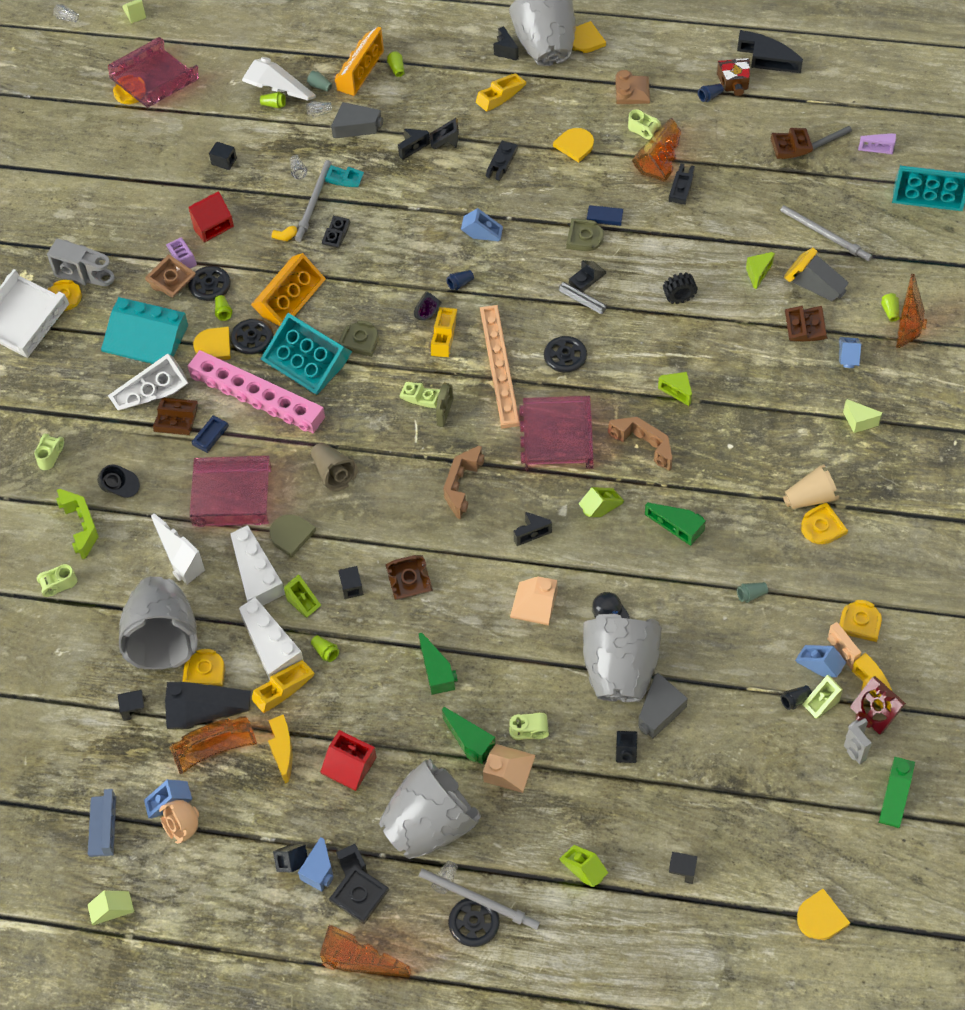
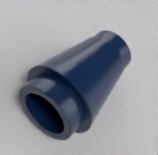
(709, 92)
(459, 279)

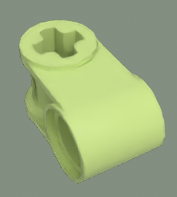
(642, 124)
(48, 451)
(56, 581)
(531, 726)

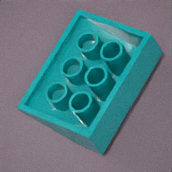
(929, 188)
(143, 331)
(305, 354)

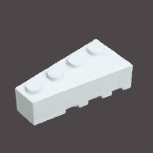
(255, 569)
(270, 640)

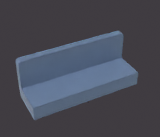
(102, 824)

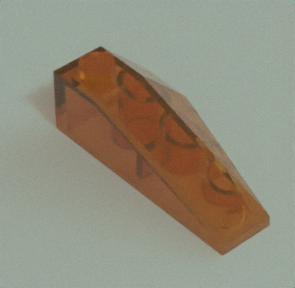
(659, 152)
(912, 315)
(346, 954)

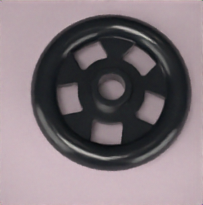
(212, 286)
(255, 339)
(560, 366)
(471, 939)

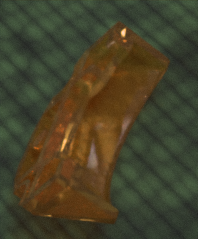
(211, 740)

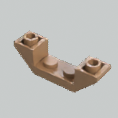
(622, 428)
(470, 461)

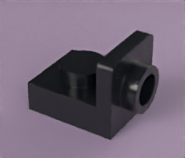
(626, 747)

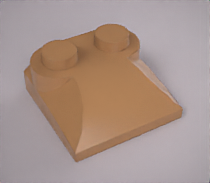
(631, 88)
(169, 276)

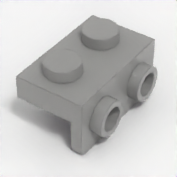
(856, 741)

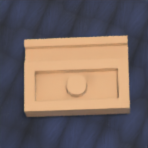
(843, 644)

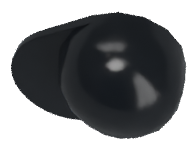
(118, 481)
(608, 604)

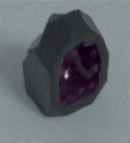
(426, 306)

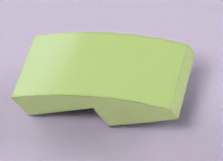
(417, 394)

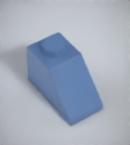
(481, 226)
(849, 351)
(821, 660)
(166, 792)
(317, 867)

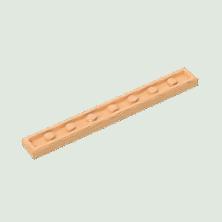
(499, 367)

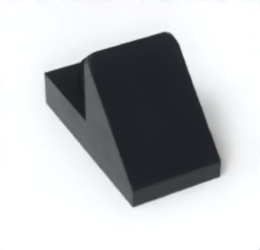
(505, 46)
(446, 133)
(414, 141)
(587, 276)
(535, 528)

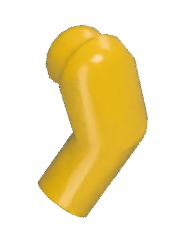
(286, 234)

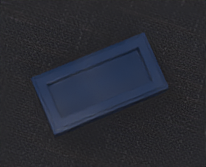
(605, 215)
(210, 434)

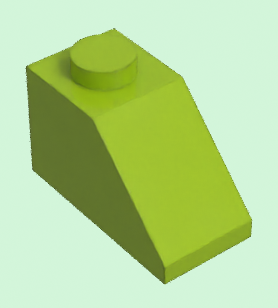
(600, 501)
(584, 865)

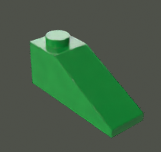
(678, 521)
(438, 669)
(472, 739)
(896, 792)

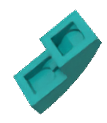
(341, 177)

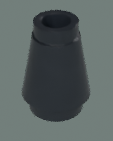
(793, 698)

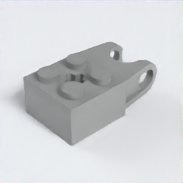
(79, 263)

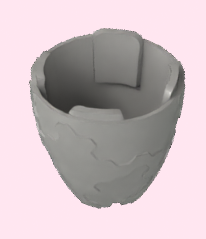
(545, 28)
(157, 626)
(620, 655)
(427, 812)

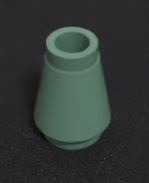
(318, 81)
(751, 591)

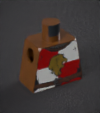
(734, 75)

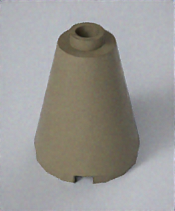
(333, 467)

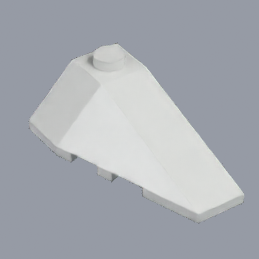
(270, 74)
(153, 383)
(181, 553)

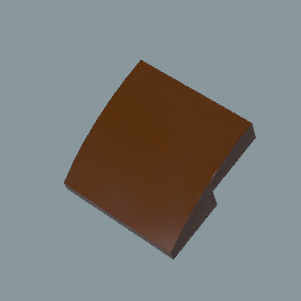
(791, 144)
(806, 324)
(175, 416)

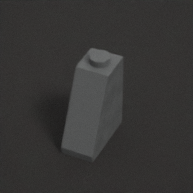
(356, 121)
(821, 279)
(661, 706)

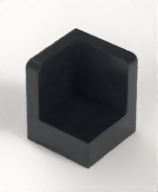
(222, 155)
(351, 582)
(130, 702)
(290, 857)
(349, 857)
(683, 865)

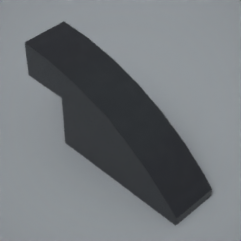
(769, 53)

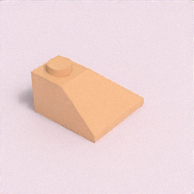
(535, 600)
(508, 768)

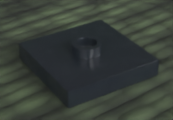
(359, 894)

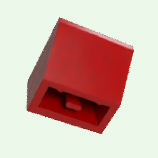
(210, 217)
(348, 760)

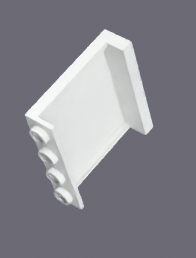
(27, 313)

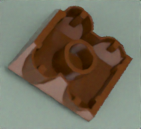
(408, 577)

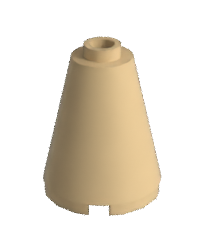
(811, 490)

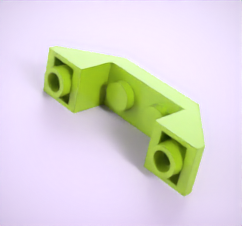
(86, 539)

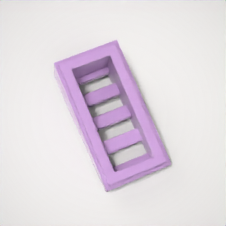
(883, 143)
(182, 253)

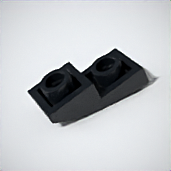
(336, 232)

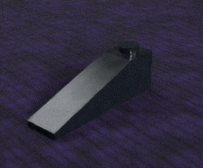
(200, 703)

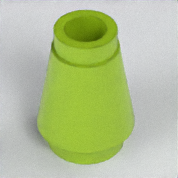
(395, 62)
(274, 100)
(891, 306)
(222, 308)
(325, 648)

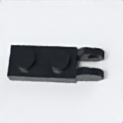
(502, 159)
(681, 185)

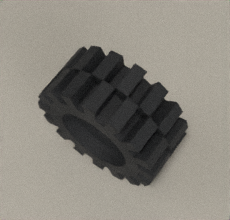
(680, 288)

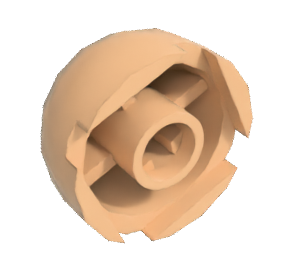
(179, 820)

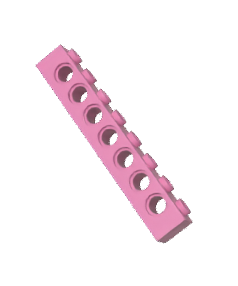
(256, 392)

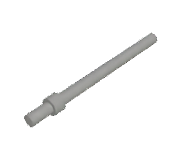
(303, 224)
(853, 248)
(517, 916)

